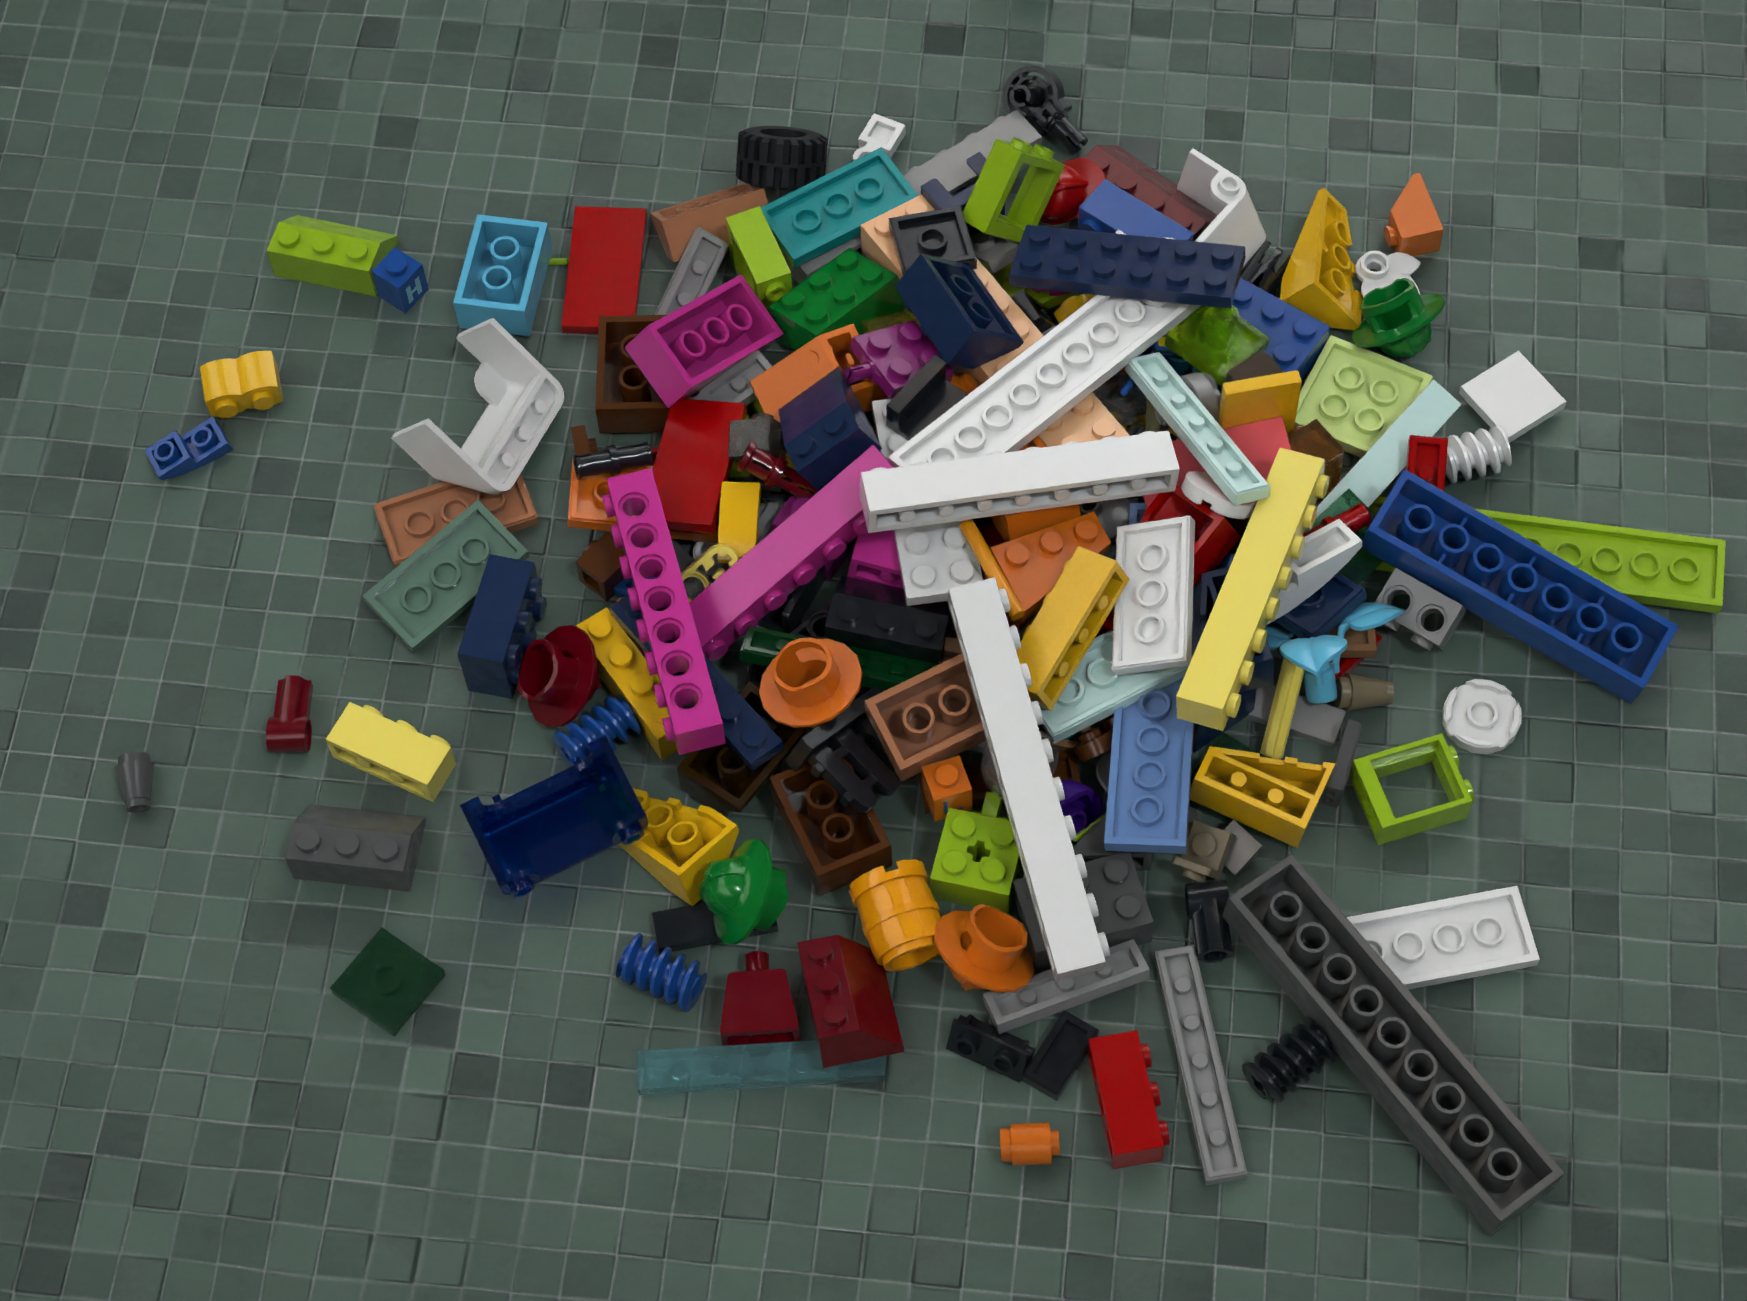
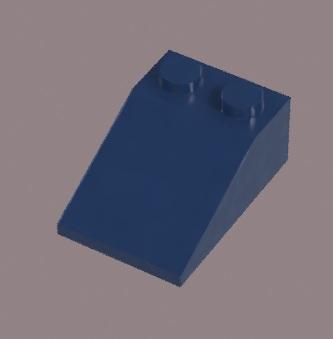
(825, 429)

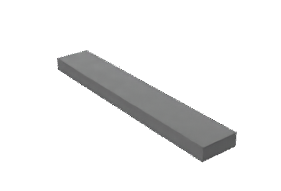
(1200, 1065)

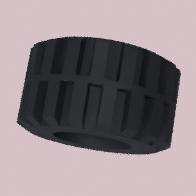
(780, 157)

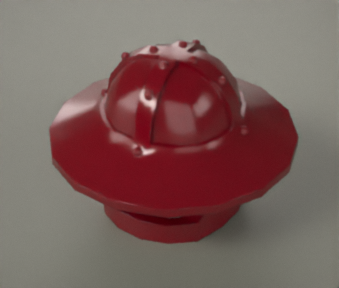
(559, 675)

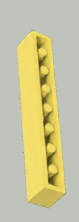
(1252, 590)

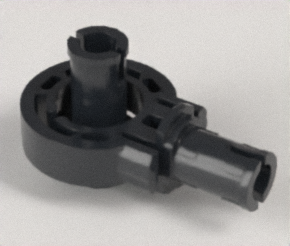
(1046, 104)

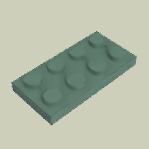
(441, 576)

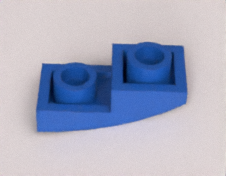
(185, 453)

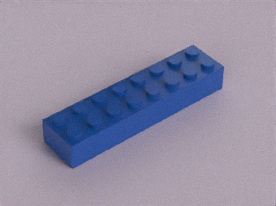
(1519, 586)

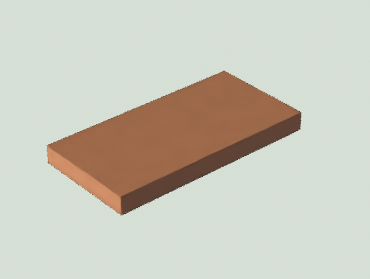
(420, 514)

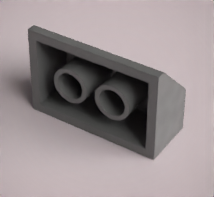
(355, 847)

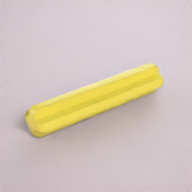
(1282, 710)

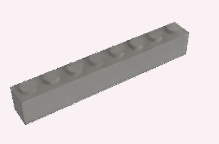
(948, 168)

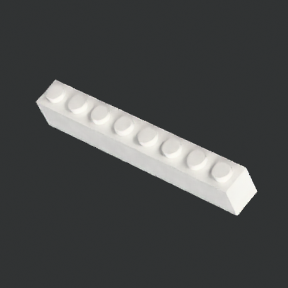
(1018, 481)

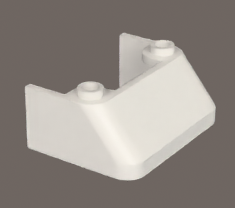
(1227, 198)
(519, 412)

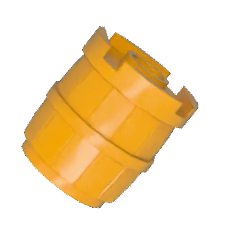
(897, 914)

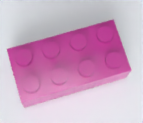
(703, 340)

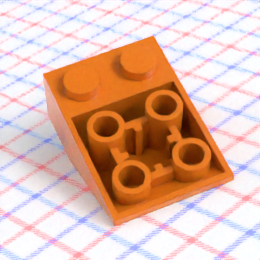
(807, 366)

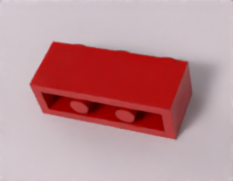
(1127, 1099)

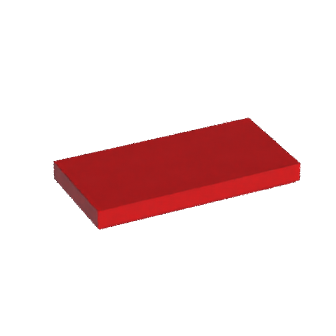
(603, 266)
(695, 462)

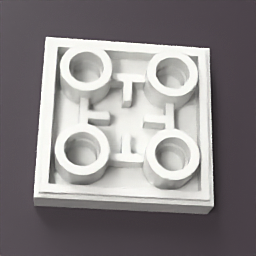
(1512, 396)

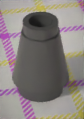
(135, 780)

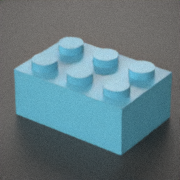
(503, 273)

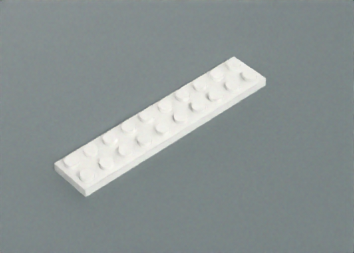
(1045, 380)

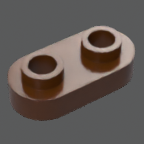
(1095, 741)

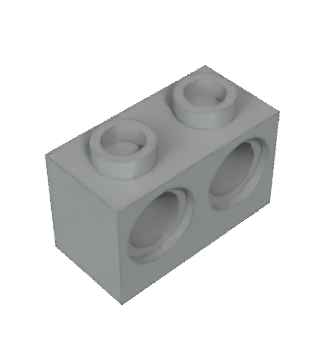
(1423, 602)

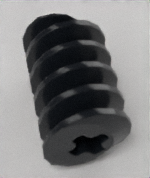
(1289, 1060)

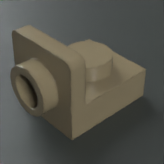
(1205, 852)

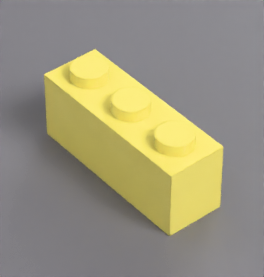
(391, 751)

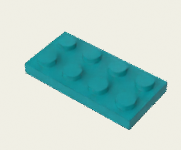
(836, 206)

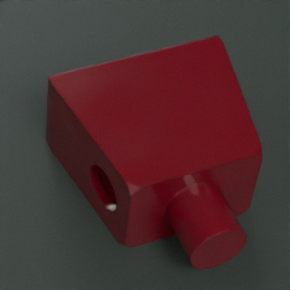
(758, 1005)

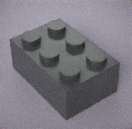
(1119, 903)

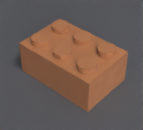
(927, 717)

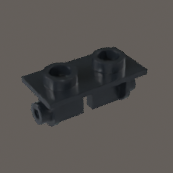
(976, 1042)

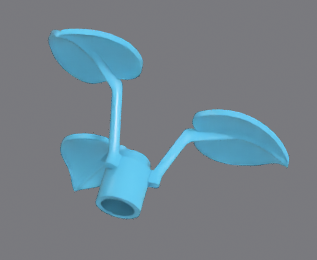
(1316, 653)

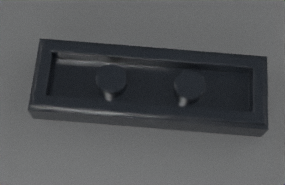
(690, 928)

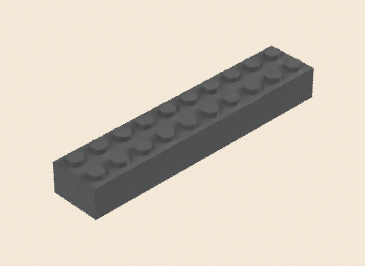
(1392, 1045)

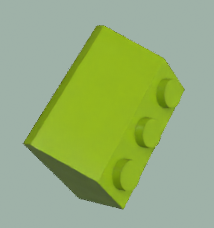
(328, 253)

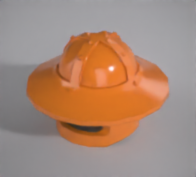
(810, 682)
(985, 949)

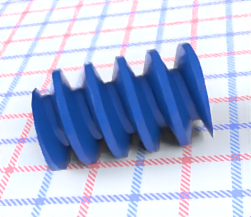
(611, 721)
(661, 974)

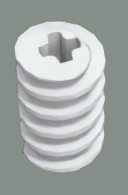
(1477, 452)

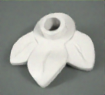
(1389, 269)

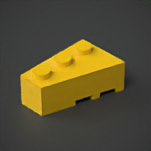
(1261, 791)

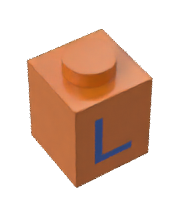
(946, 787)

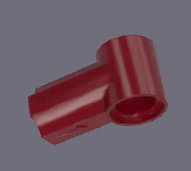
(290, 726)

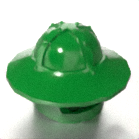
(1398, 319)
(744, 892)

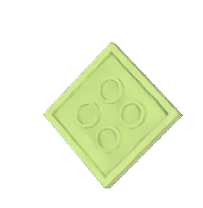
(1357, 394)

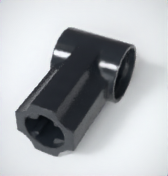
(1205, 908)

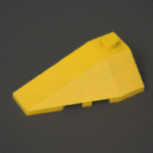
(1320, 268)
(681, 843)

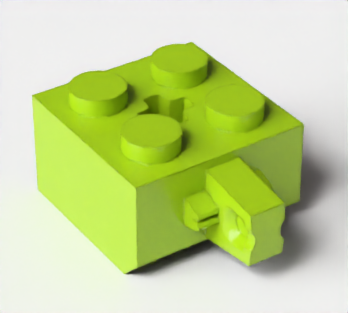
(975, 838)

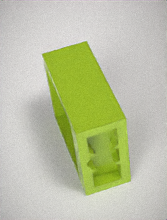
(997, 180)
(758, 256)
(1434, 749)

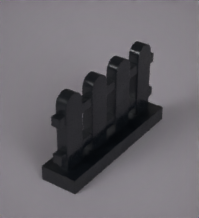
(839, 733)

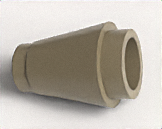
(1362, 692)

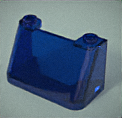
(557, 821)

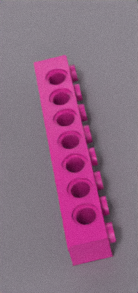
(702, 724)

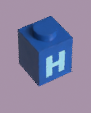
(400, 280)

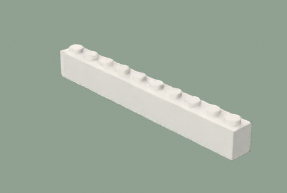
(1026, 779)

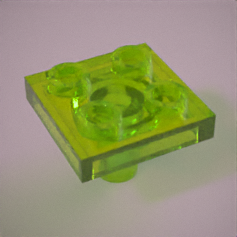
(1216, 340)

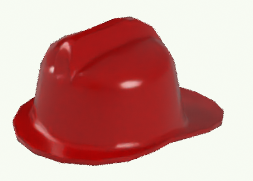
(1074, 186)

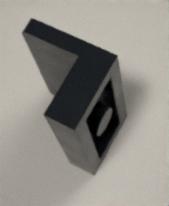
(922, 400)
(791, 613)

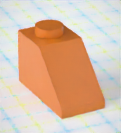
(1414, 221)

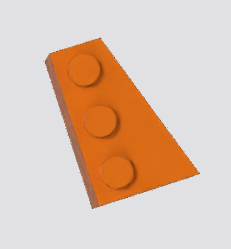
(1037, 559)

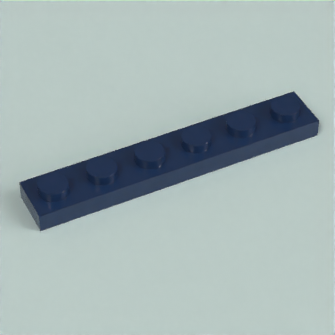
(742, 726)

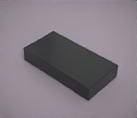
(1059, 1055)

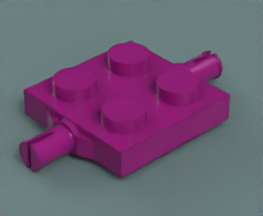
(892, 356)

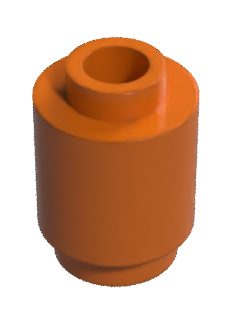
(1029, 1144)

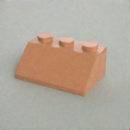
(708, 212)

